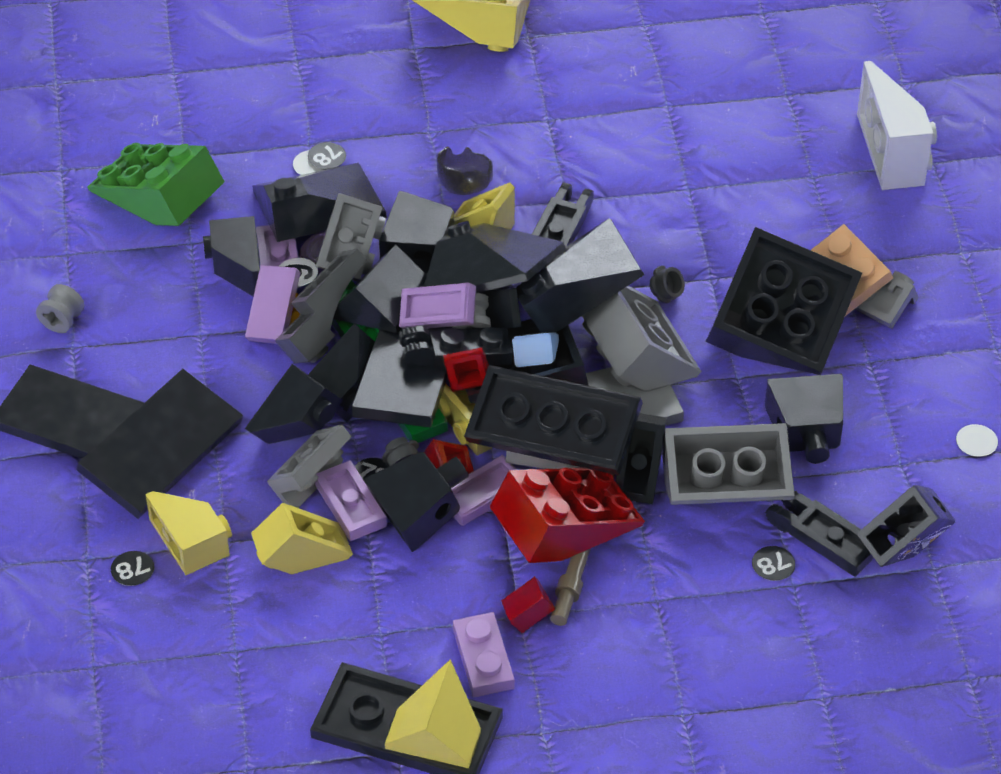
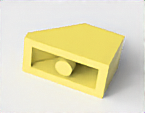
(189, 530)
(299, 540)

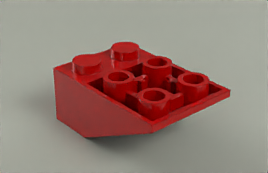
(562, 511)

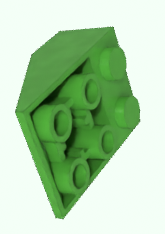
(159, 181)

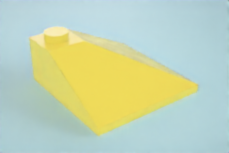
(484, 21)

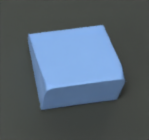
(535, 349)

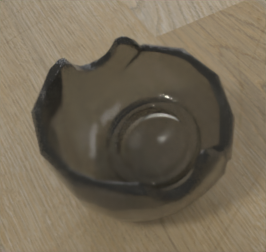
(464, 172)

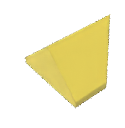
(491, 207)
(437, 722)

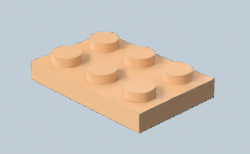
(849, 250)

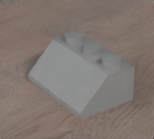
(639, 341)
(727, 464)

